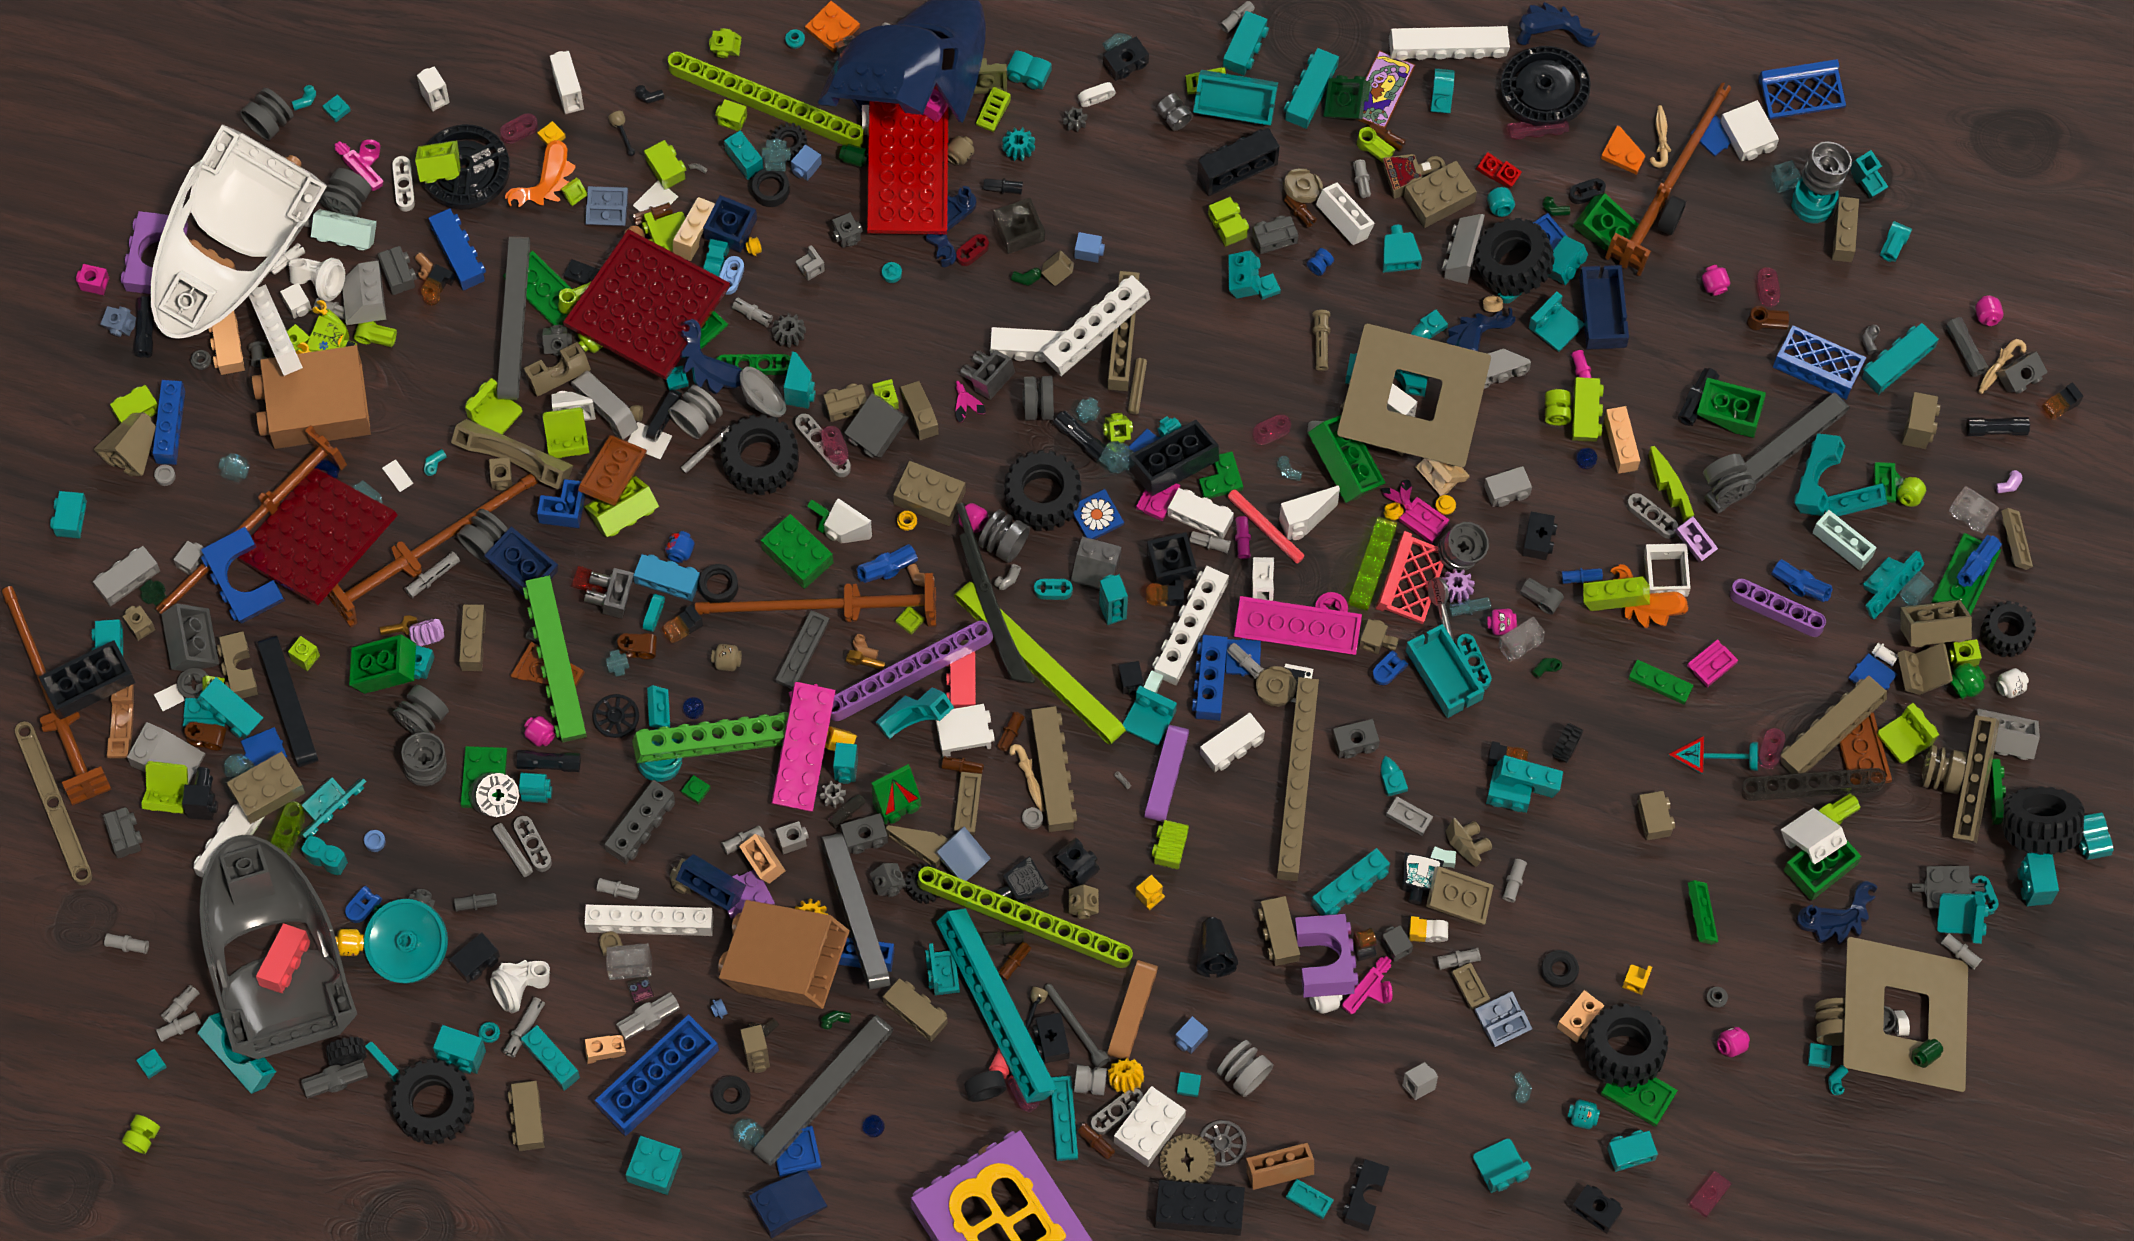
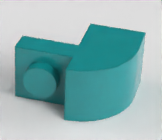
(1442, 90)
(1866, 173)

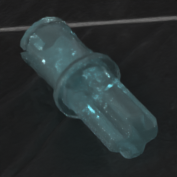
(1470, 606)

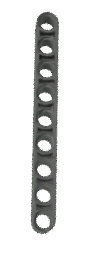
(513, 318)
(1790, 441)
(855, 911)
(823, 1090)

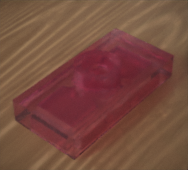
(1710, 1194)

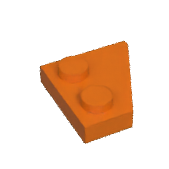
(1623, 152)

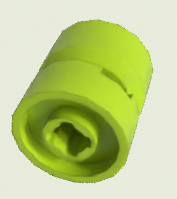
(1558, 407)
(139, 1136)

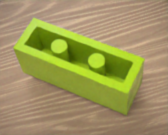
(1587, 409)
(1616, 593)

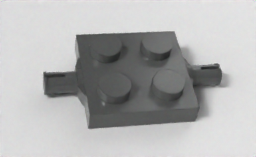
(1946, 880)

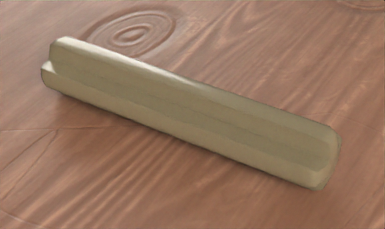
(1137, 386)

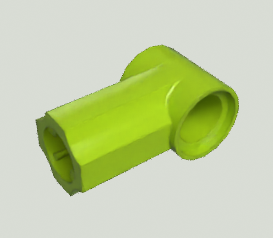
(1375, 146)
(571, 295)
(374, 333)
(1841, 809)

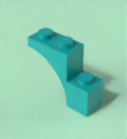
(907, 711)

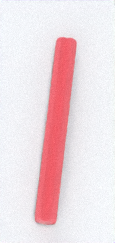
(1265, 526)

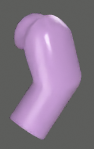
(2012, 483)

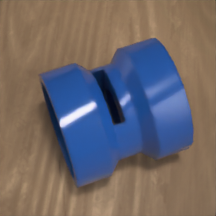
(1320, 261)

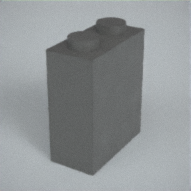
(875, 426)

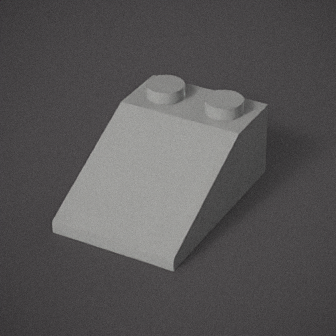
(162, 746)

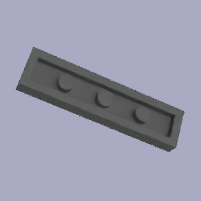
(803, 649)

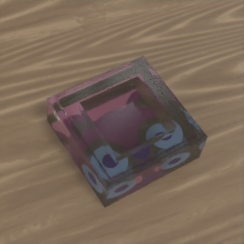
(640, 989)

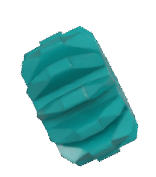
(1018, 137)

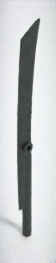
(1009, 653)

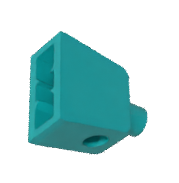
(1400, 251)

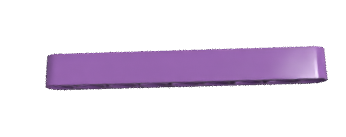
(919, 669)

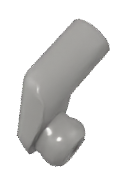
(1010, 579)

